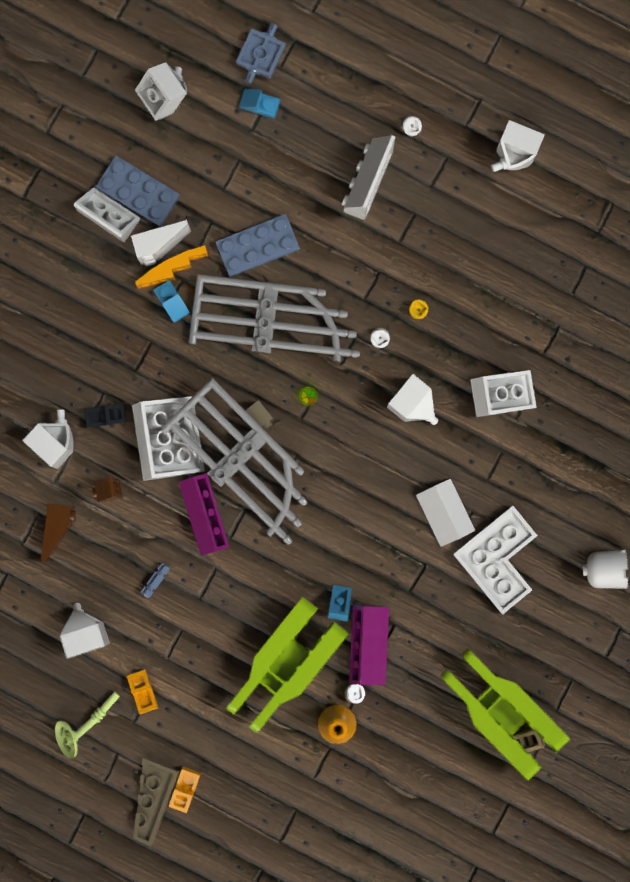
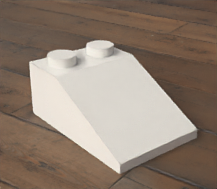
(158, 242)
(503, 393)

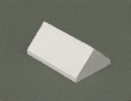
(107, 213)
(445, 512)

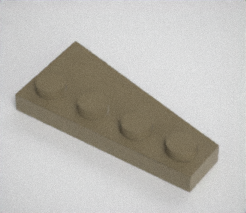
(155, 791)

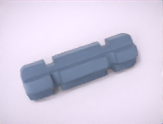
(155, 580)

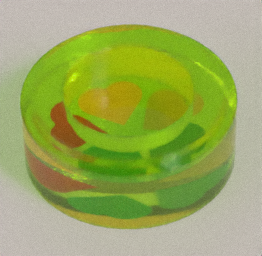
(308, 396)

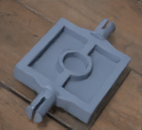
(261, 53)

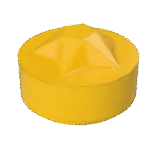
(418, 309)

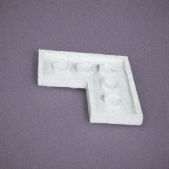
(487, 559)

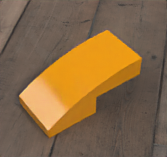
(142, 691)
(184, 789)

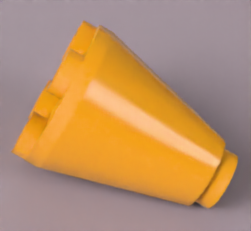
(334, 716)

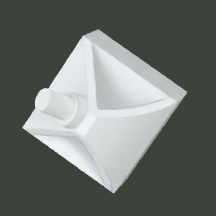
(162, 90)
(517, 147)
(414, 402)
(52, 440)
(83, 633)

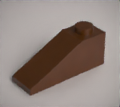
(107, 490)
(58, 522)

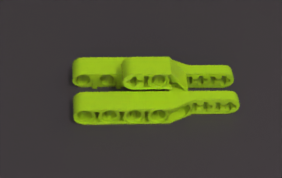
(283, 663)
(496, 717)

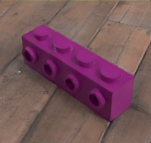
(204, 514)

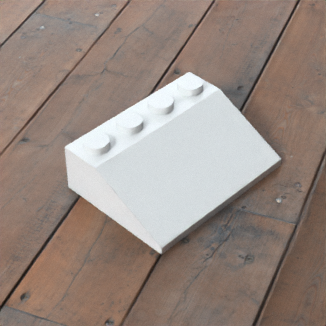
(369, 176)
(162, 452)

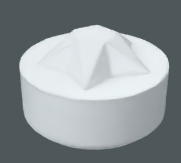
(411, 125)
(380, 337)
(354, 693)

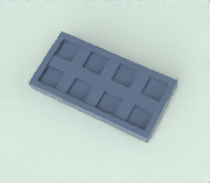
(138, 191)
(257, 245)

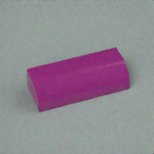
(369, 645)

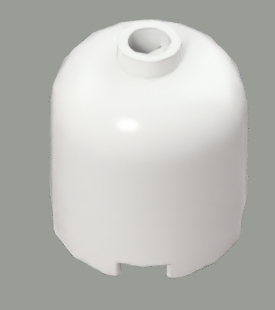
(607, 569)

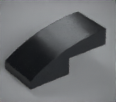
(104, 415)

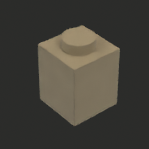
(260, 415)

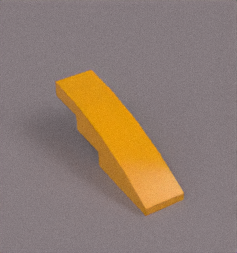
(164, 271)

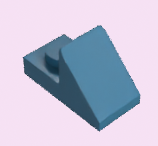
(259, 103)
(171, 301)
(340, 603)

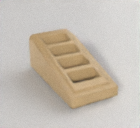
(528, 733)

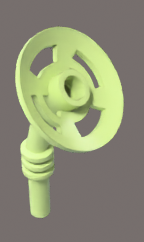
(71, 737)

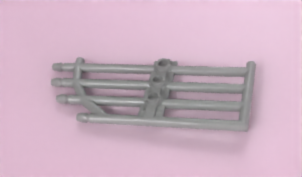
(265, 317)
(240, 454)

